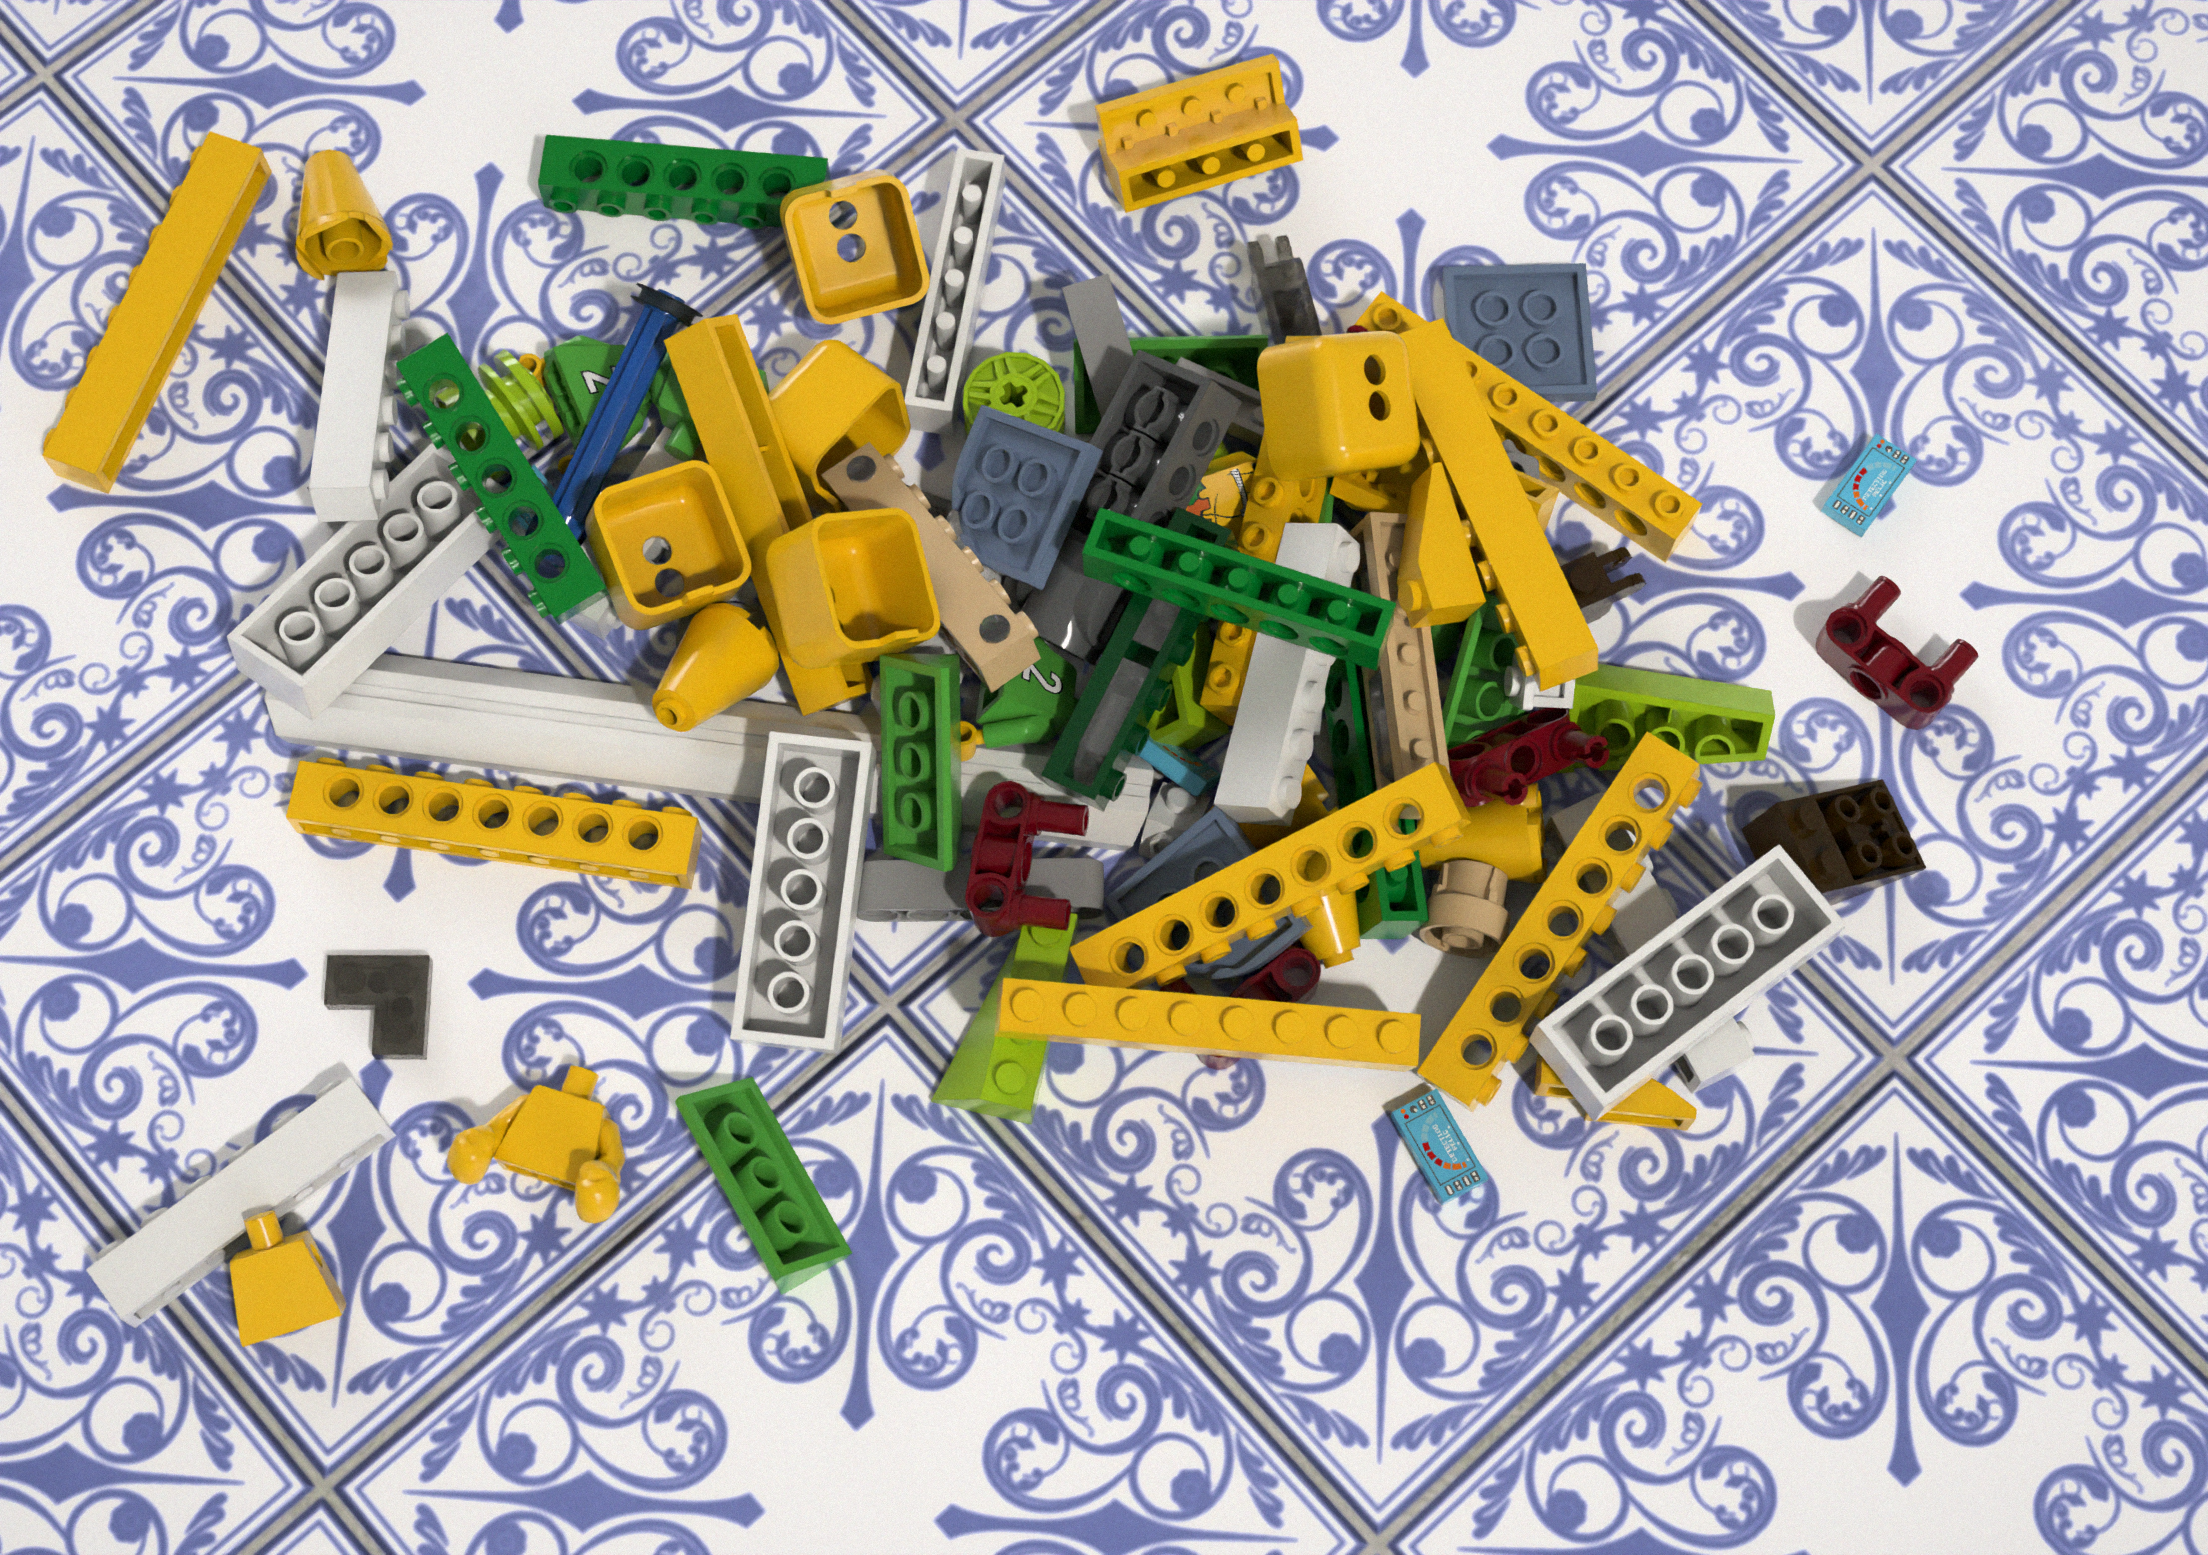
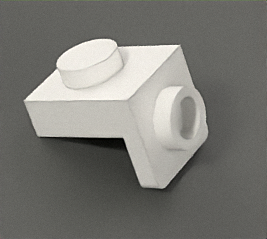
(1525, 693)
(1169, 817)

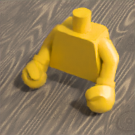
(552, 1140)

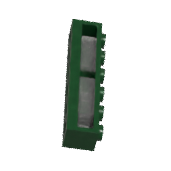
(1128, 686)

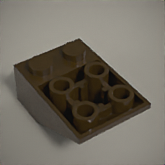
(1840, 839)

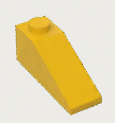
(1436, 566)

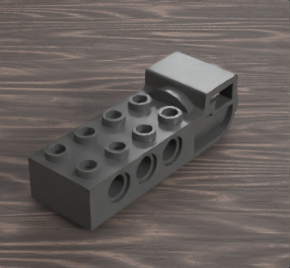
(1152, 460)

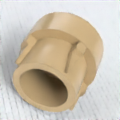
(1467, 910)

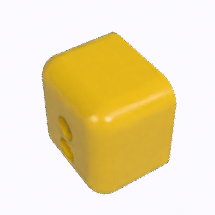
(893, 263)
(1338, 405)
(833, 408)
(695, 519)
(852, 588)

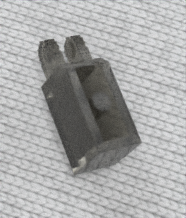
(1281, 293)

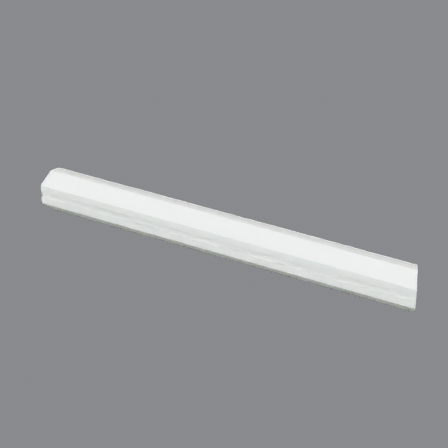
(615, 739)

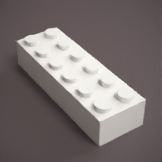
(364, 587)
(804, 893)
(1686, 982)

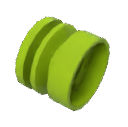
(1016, 386)
(518, 401)

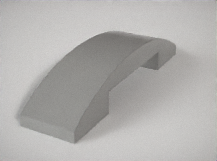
(1100, 336)

